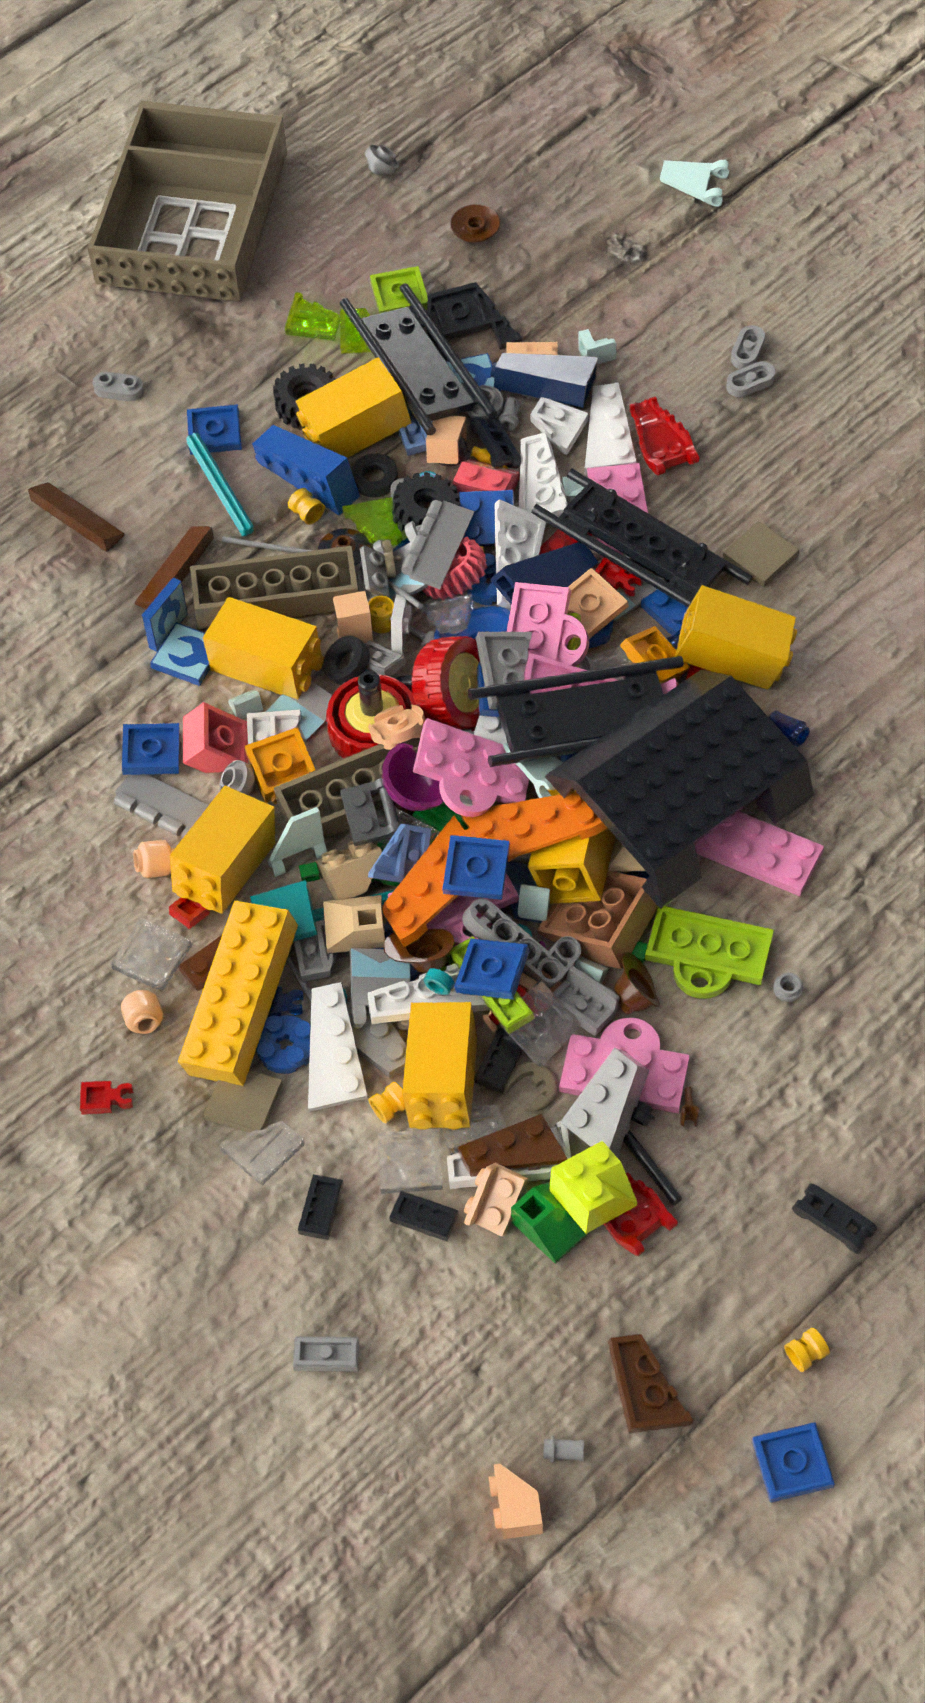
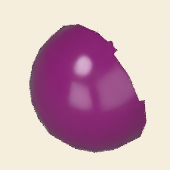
(406, 787)

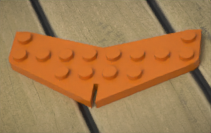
(524, 824)

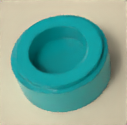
(439, 981)

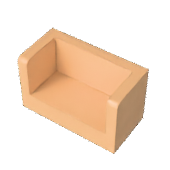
(443, 444)
(353, 616)

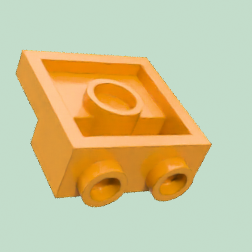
(651, 646)
(278, 761)

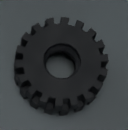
(295, 385)
(419, 490)

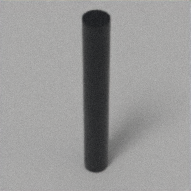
(652, 1168)

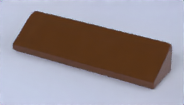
(75, 515)
(178, 563)

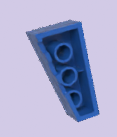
(308, 467)

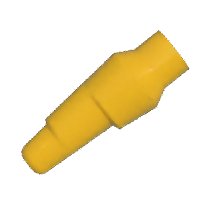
(482, 455)

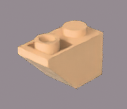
(518, 1504)

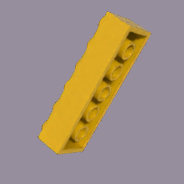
(238, 993)

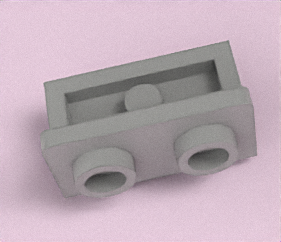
(372, 573)
(587, 1000)

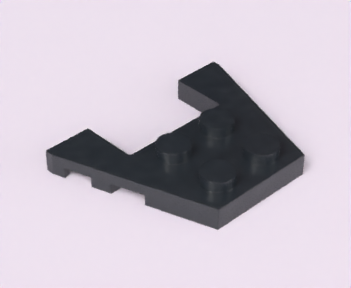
(467, 311)

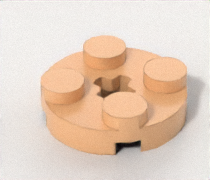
(397, 725)

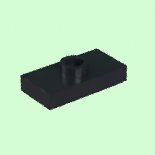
(498, 1062)
(320, 1207)
(424, 1215)

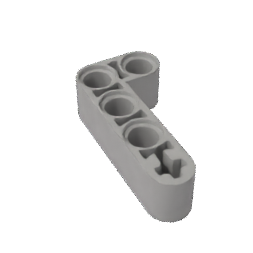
(538, 956)

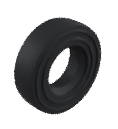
(371, 462)
(335, 654)

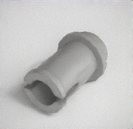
(509, 414)
(563, 1449)

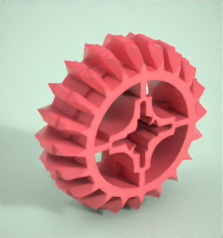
(463, 573)

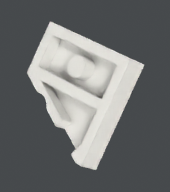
(559, 422)
(400, 624)
(268, 724)

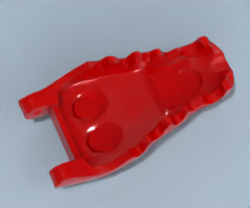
(661, 438)
(641, 1221)

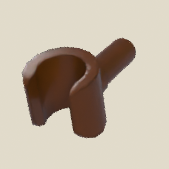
(689, 1110)

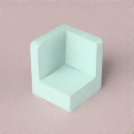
(602, 349)

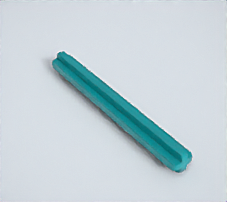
(220, 484)

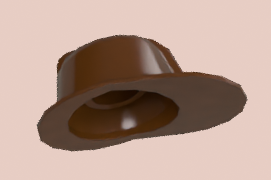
(423, 954)
(635, 986)

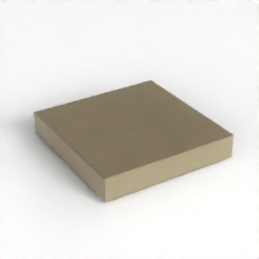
(761, 553)
(246, 1105)

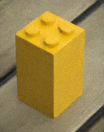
(354, 410)
(736, 637)
(263, 648)
(222, 849)
(574, 867)
(440, 1065)

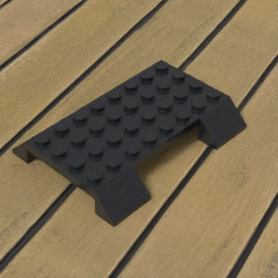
(683, 773)

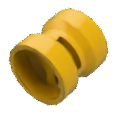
(302, 503)
(381, 613)
(388, 1102)
(807, 1349)

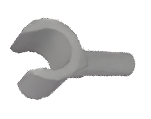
(426, 637)

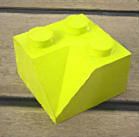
(592, 1187)

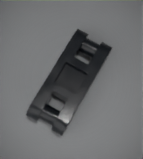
(496, 442)
(835, 1217)

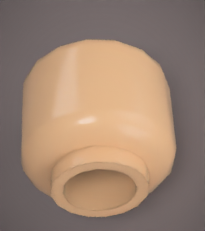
(153, 858)
(142, 1011)

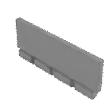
(437, 543)
(159, 800)

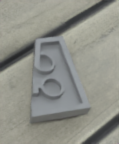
(502, 657)
(380, 1045)

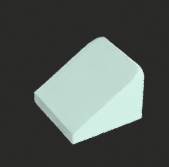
(533, 902)

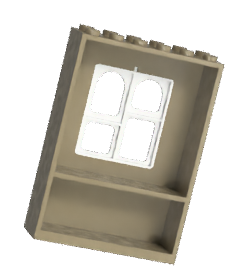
(194, 162)

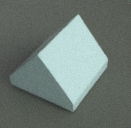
(246, 703)
(593, 969)

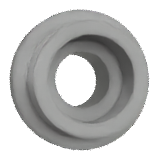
(792, 981)

